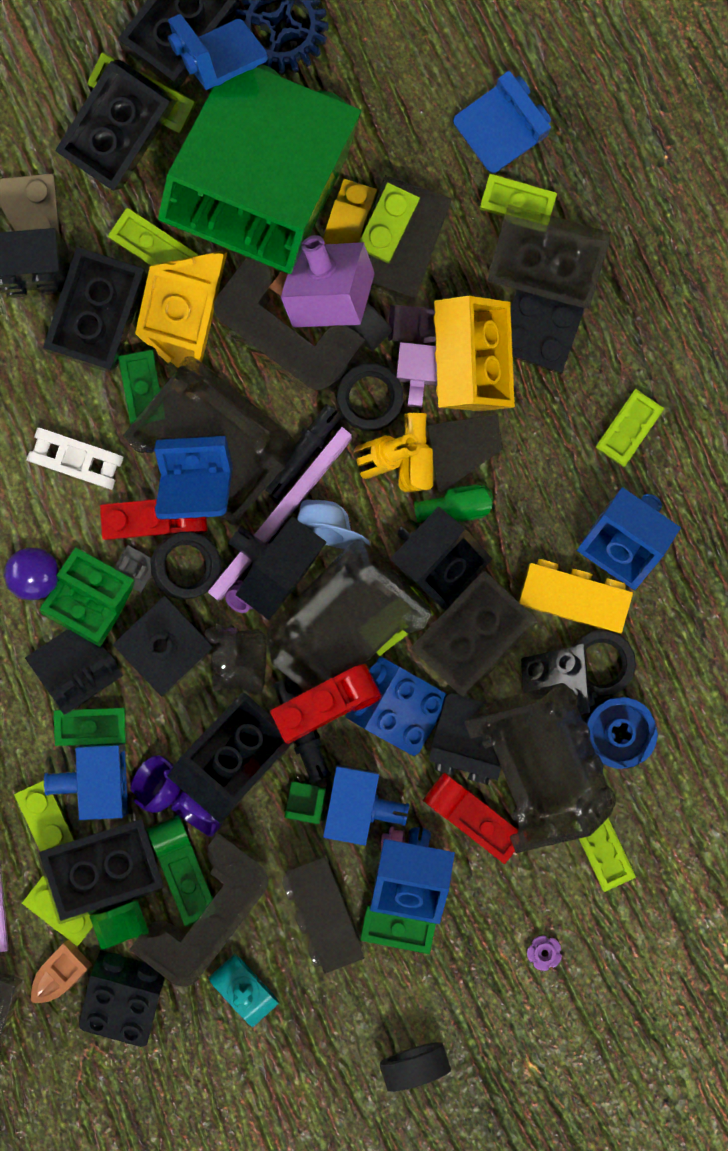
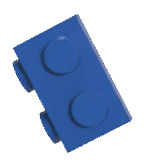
(218, 53)
(503, 123)
(193, 477)
(405, 710)

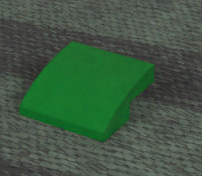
(87, 597)

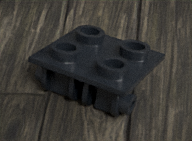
(557, 667)
(73, 669)

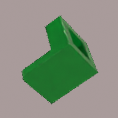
(305, 802)
(119, 924)

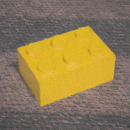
(474, 353)

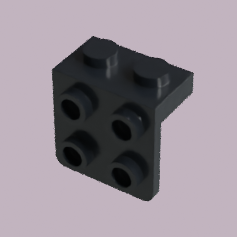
(454, 747)
(121, 999)

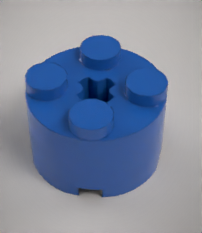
(638, 724)

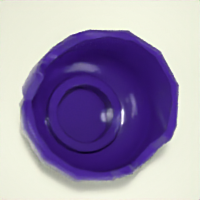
(31, 574)
(153, 786)
(195, 814)

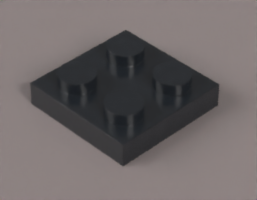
(543, 330)

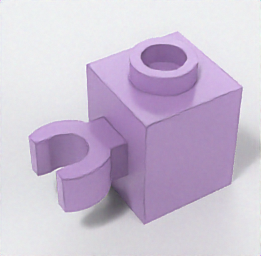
(417, 367)

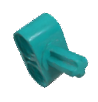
(243, 990)

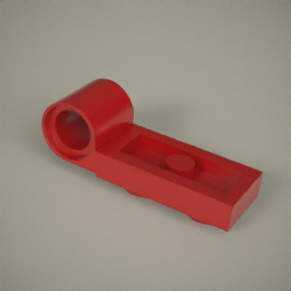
(140, 520)
(326, 702)
(472, 817)

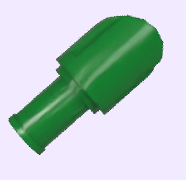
(460, 503)

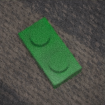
(139, 380)
(90, 727)
(397, 932)

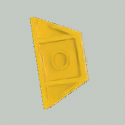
(180, 305)

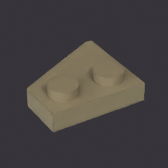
(30, 202)

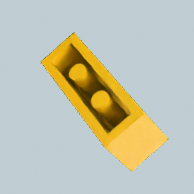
(575, 596)

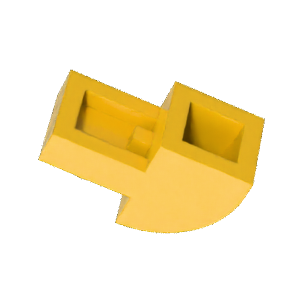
(349, 213)

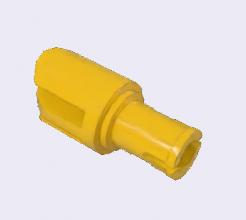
(386, 453)
(417, 470)

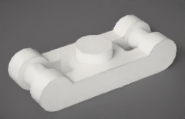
(74, 458)

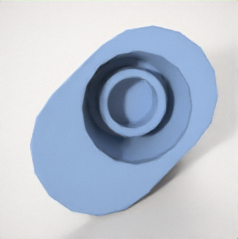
(328, 522)

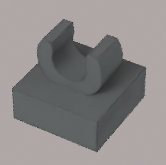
(136, 566)

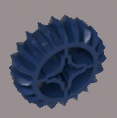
(294, 33)

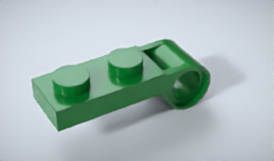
(180, 868)

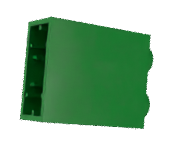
(259, 166)

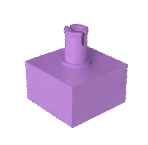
(328, 284)

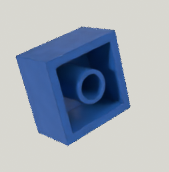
(629, 537)
(98, 782)
(357, 804)
(412, 879)

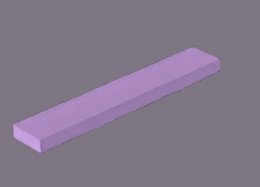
(284, 510)

